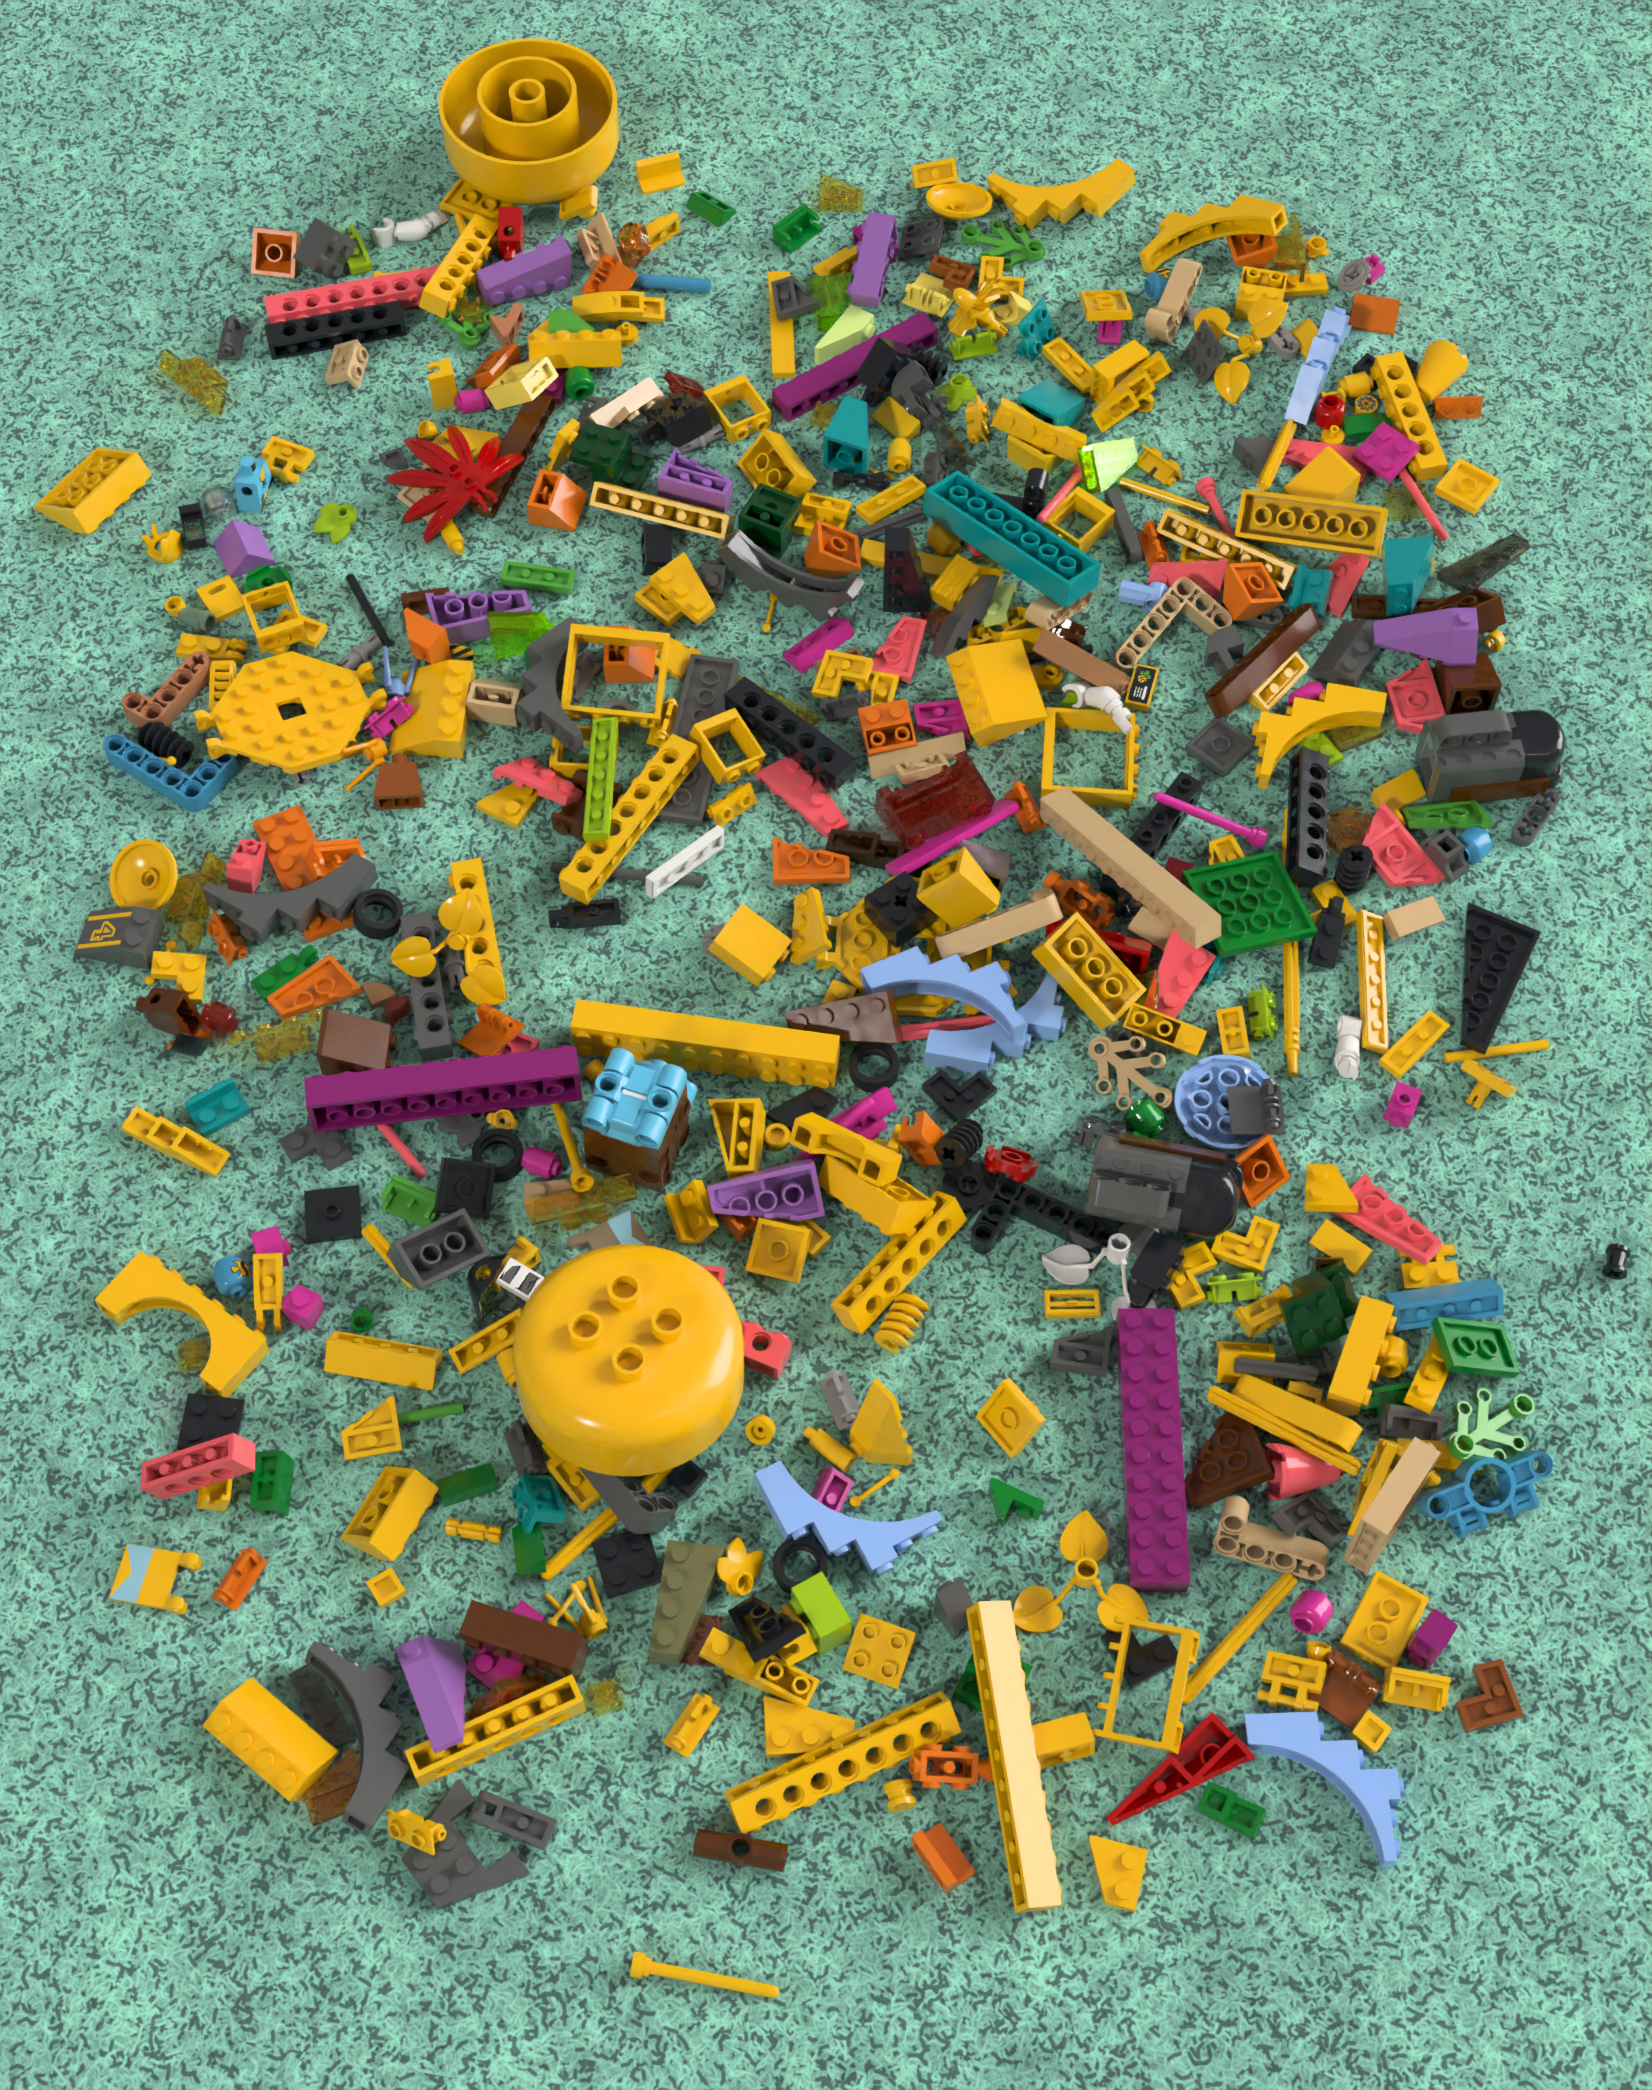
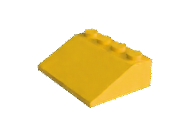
(94, 489)
(996, 690)
(440, 712)

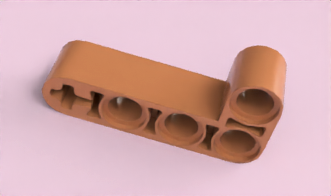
(172, 695)

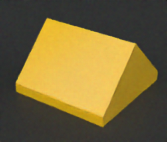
(1031, 456)

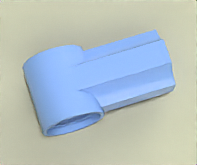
(1142, 594)

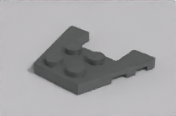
(454, 1869)

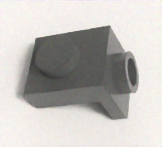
(714, 576)

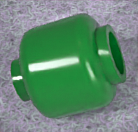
(578, 383)
(1145, 1118)

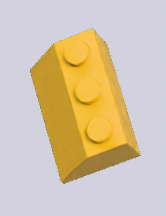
(776, 464)
(390, 1512)

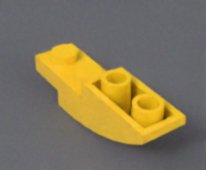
(622, 305)
(767, 1674)

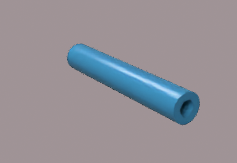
(673, 283)

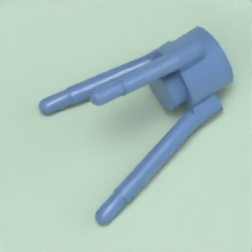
(394, 686)

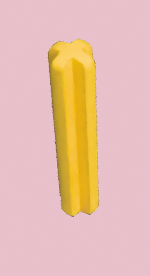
(381, 1245)

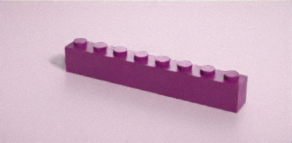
(840, 372)

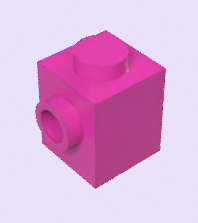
(1402, 1105)
(270, 1241)
(303, 1307)

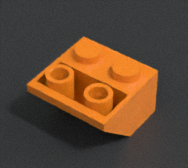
(556, 502)
(628, 664)
(886, 727)

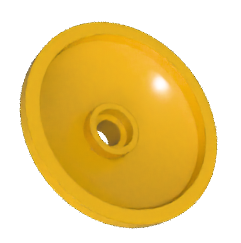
(959, 200)
(134, 871)

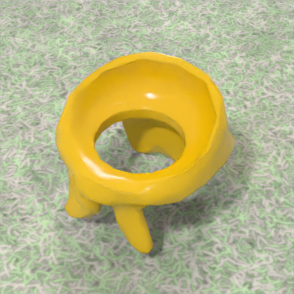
(171, 545)

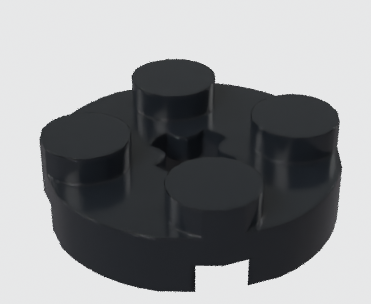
(974, 1173)

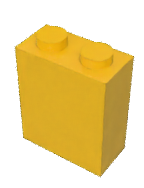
(750, 945)

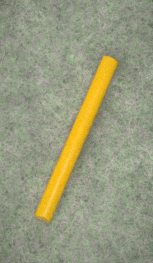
(1164, 496)
(1499, 1050)

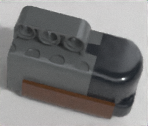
(1489, 755)
(1164, 1185)

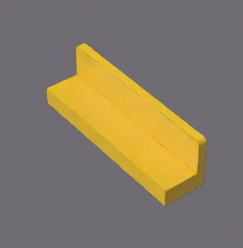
(382, 1360)

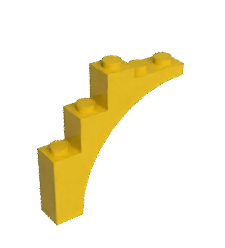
(1062, 202)
(1210, 222)
(1335, 708)

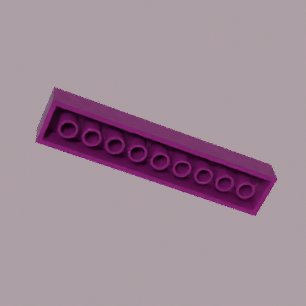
(443, 1089)
(1152, 1451)

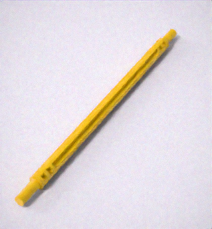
(1291, 988)

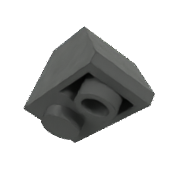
(951, 1606)

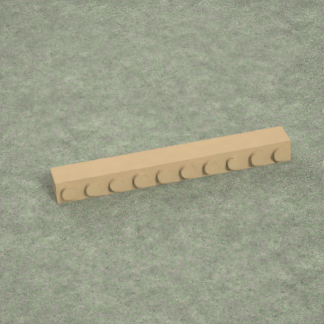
(1131, 867)

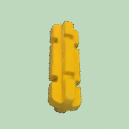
(473, 1530)

